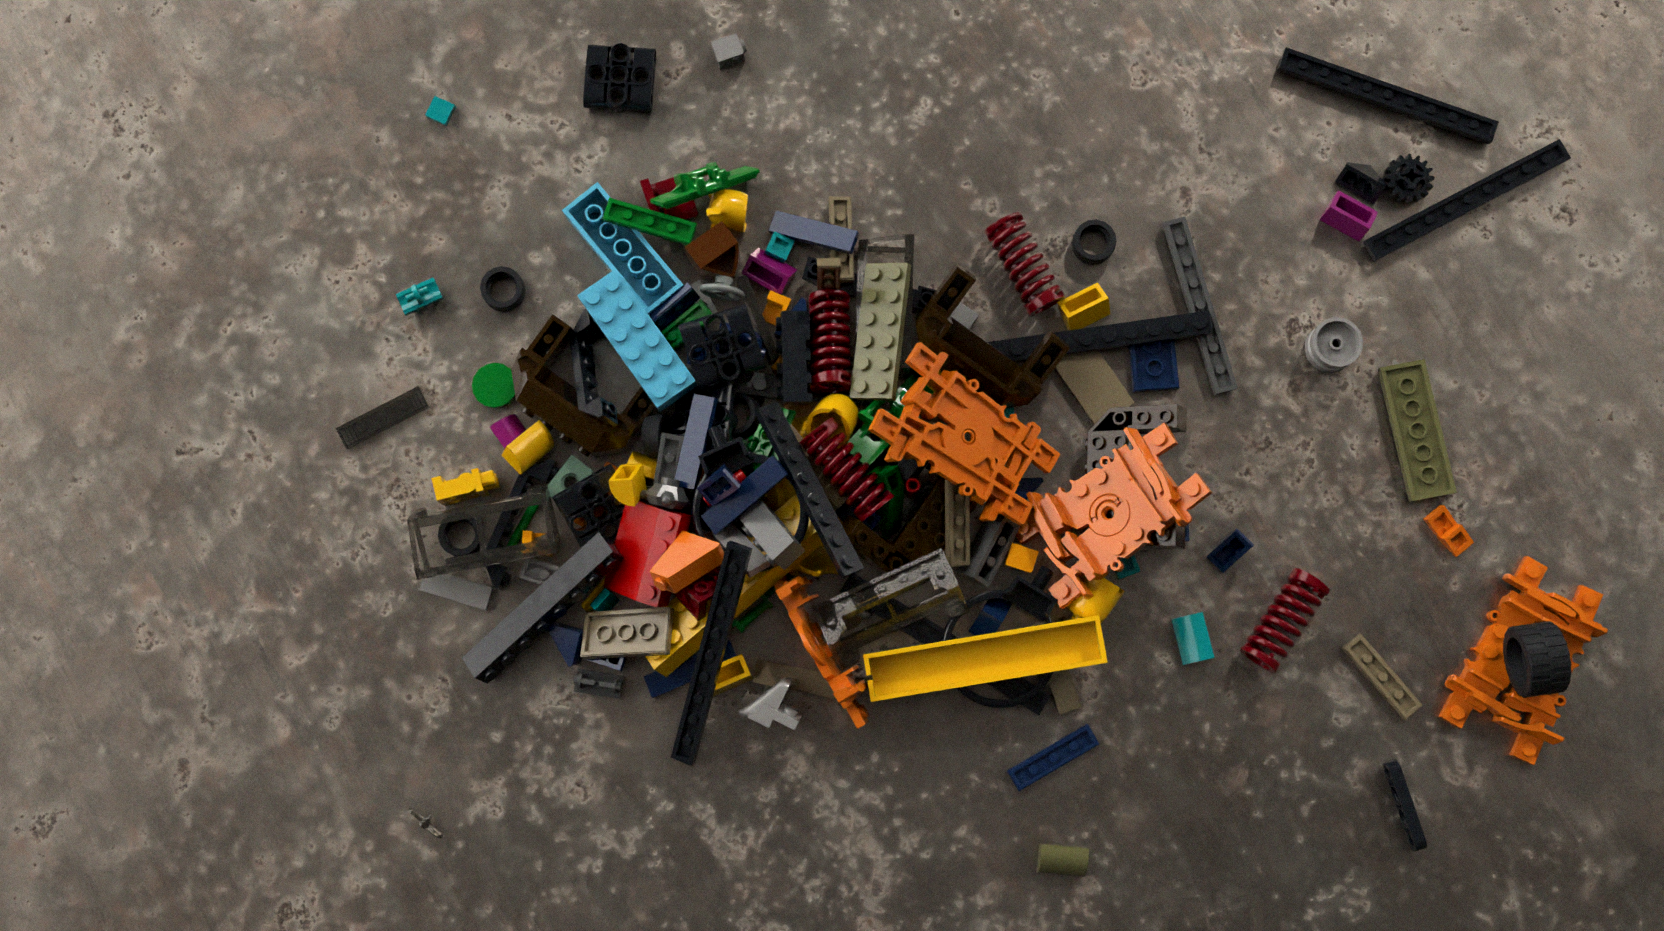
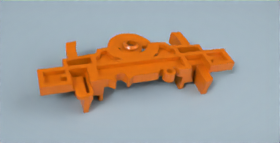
(843, 684)

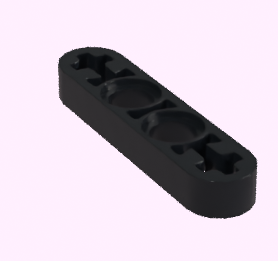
(1404, 805)

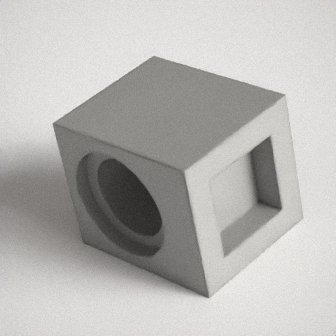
(729, 51)

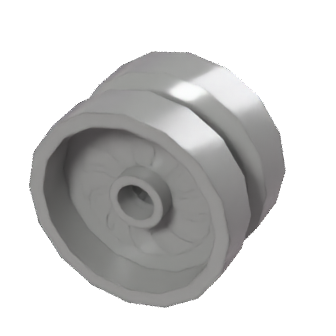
(1345, 349)

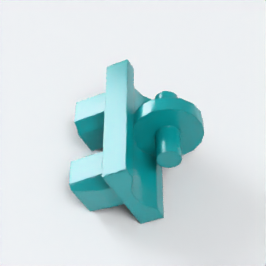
(419, 296)

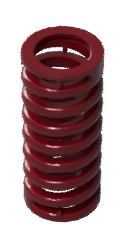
(999, 232)
(832, 341)
(850, 478)
(1295, 579)

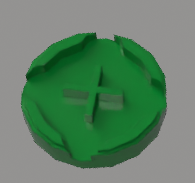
(493, 385)

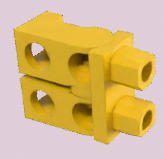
(465, 487)

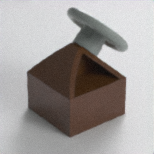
(718, 259)

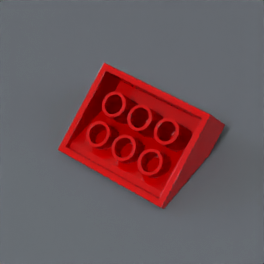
(642, 540)

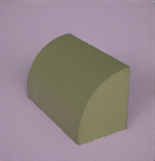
(1062, 859)

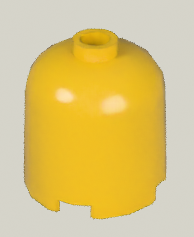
(841, 409)
(1102, 603)

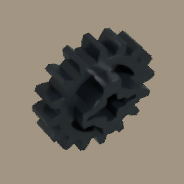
(1415, 172)

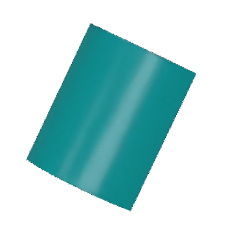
(1192, 638)

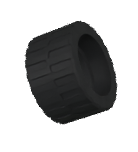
(1537, 659)

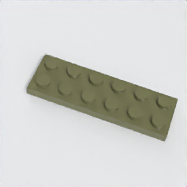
(880, 331)
(1417, 430)

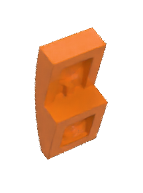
(1447, 530)

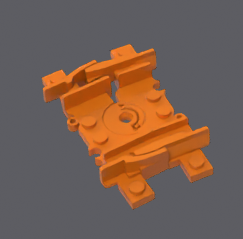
(985, 465)
(1127, 490)
(1488, 676)

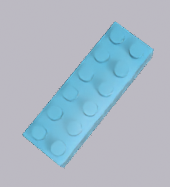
(622, 250)
(637, 340)

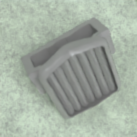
(770, 707)

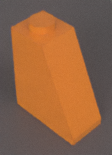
(686, 562)

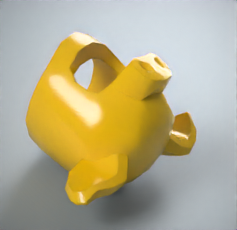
(728, 207)

